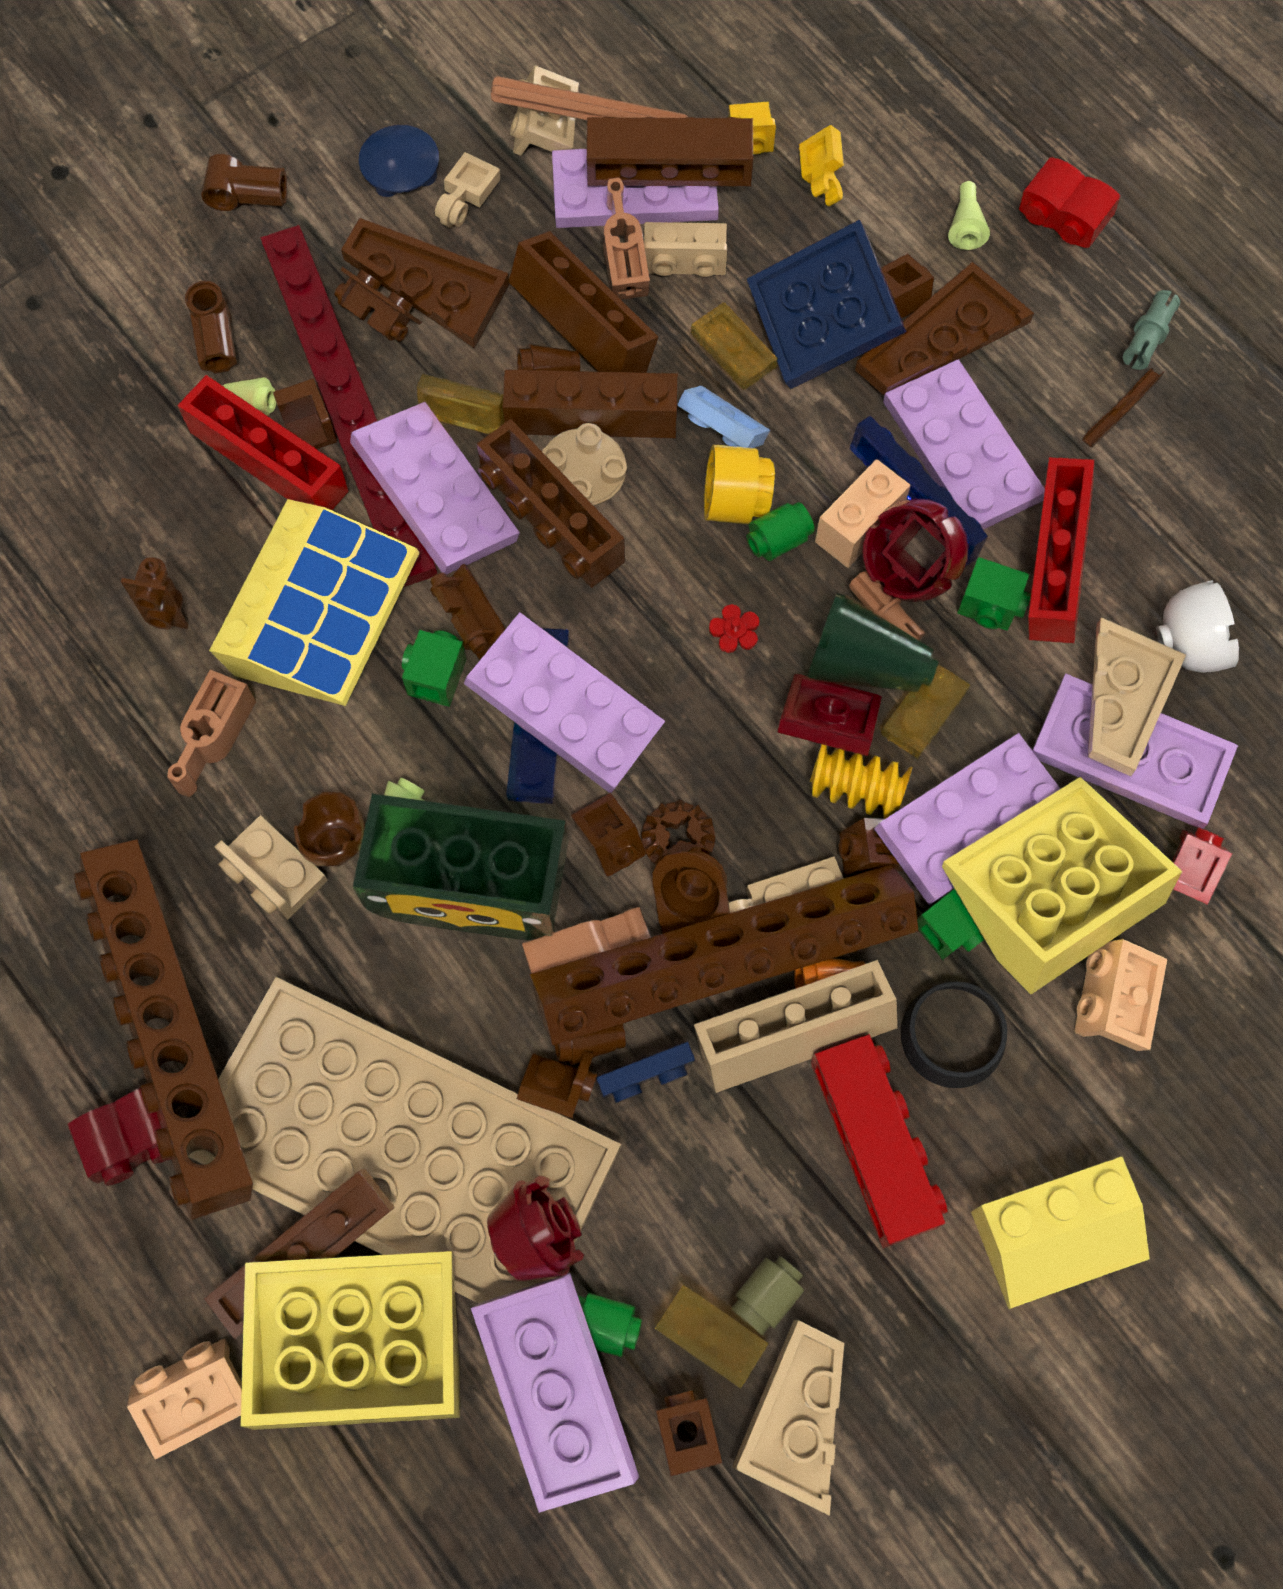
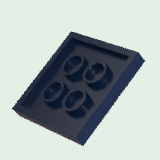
(825, 305)

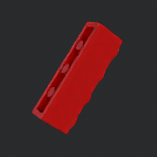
(262, 446)
(1061, 550)
(878, 1142)

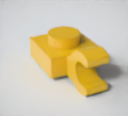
(819, 159)

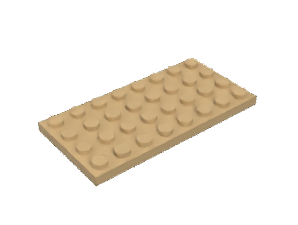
(335, 1094)

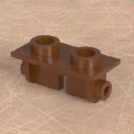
(390, 313)
(156, 595)
(470, 610)

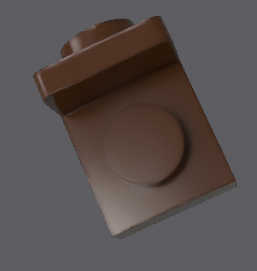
(609, 834)
(864, 849)
(556, 1084)

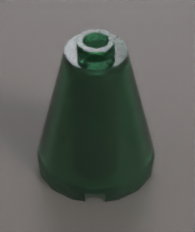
(869, 651)

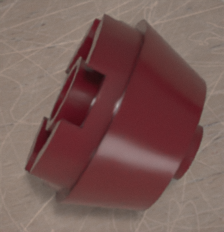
(534, 1232)

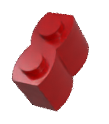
(1069, 202)

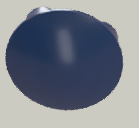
(399, 159)

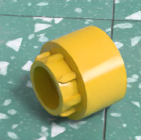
(737, 484)

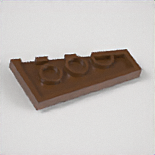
(435, 281)
(948, 326)

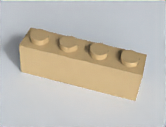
(796, 1025)

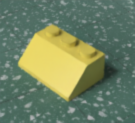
(1064, 1232)

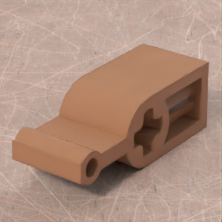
(620, 254)
(218, 709)
(585, 940)

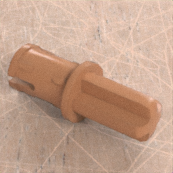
(879, 602)

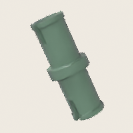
(1151, 330)

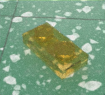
(734, 345)
(461, 404)
(925, 712)
(711, 1336)

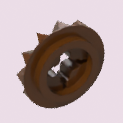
(656, 837)

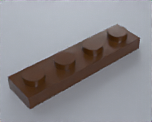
(317, 1235)

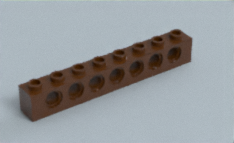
(723, 953)
(226, 1179)

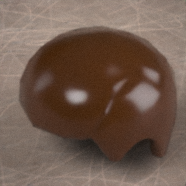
(329, 829)

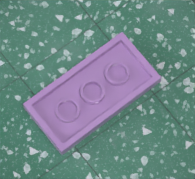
(586, 205)
(964, 444)
(434, 487)
(564, 702)
(1175, 775)
(964, 811)
(555, 1393)

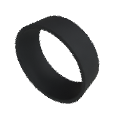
(927, 1068)

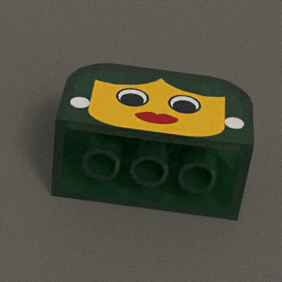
(461, 867)

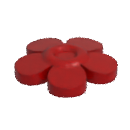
(735, 629)

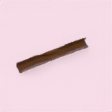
(1139, 390)

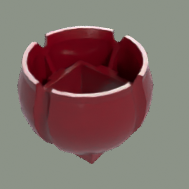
(896, 568)

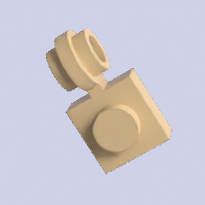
(467, 181)

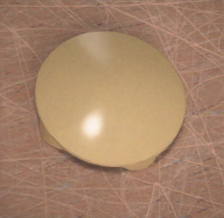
(589, 461)

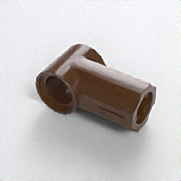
(232, 183)
(211, 327)

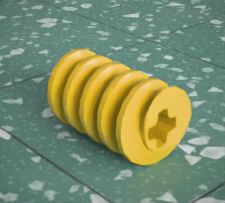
(859, 781)

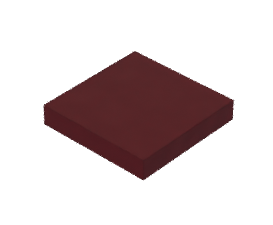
(830, 714)

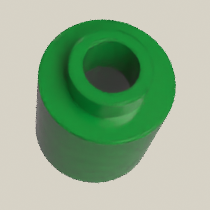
(780, 531)
(611, 1324)

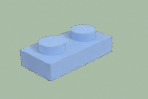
(714, 412)

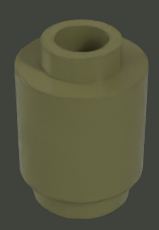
(768, 1294)

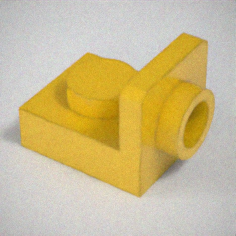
(763, 125)

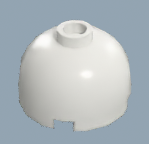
(1199, 627)

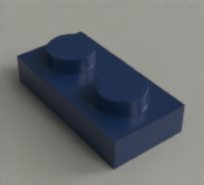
(626, 1081)

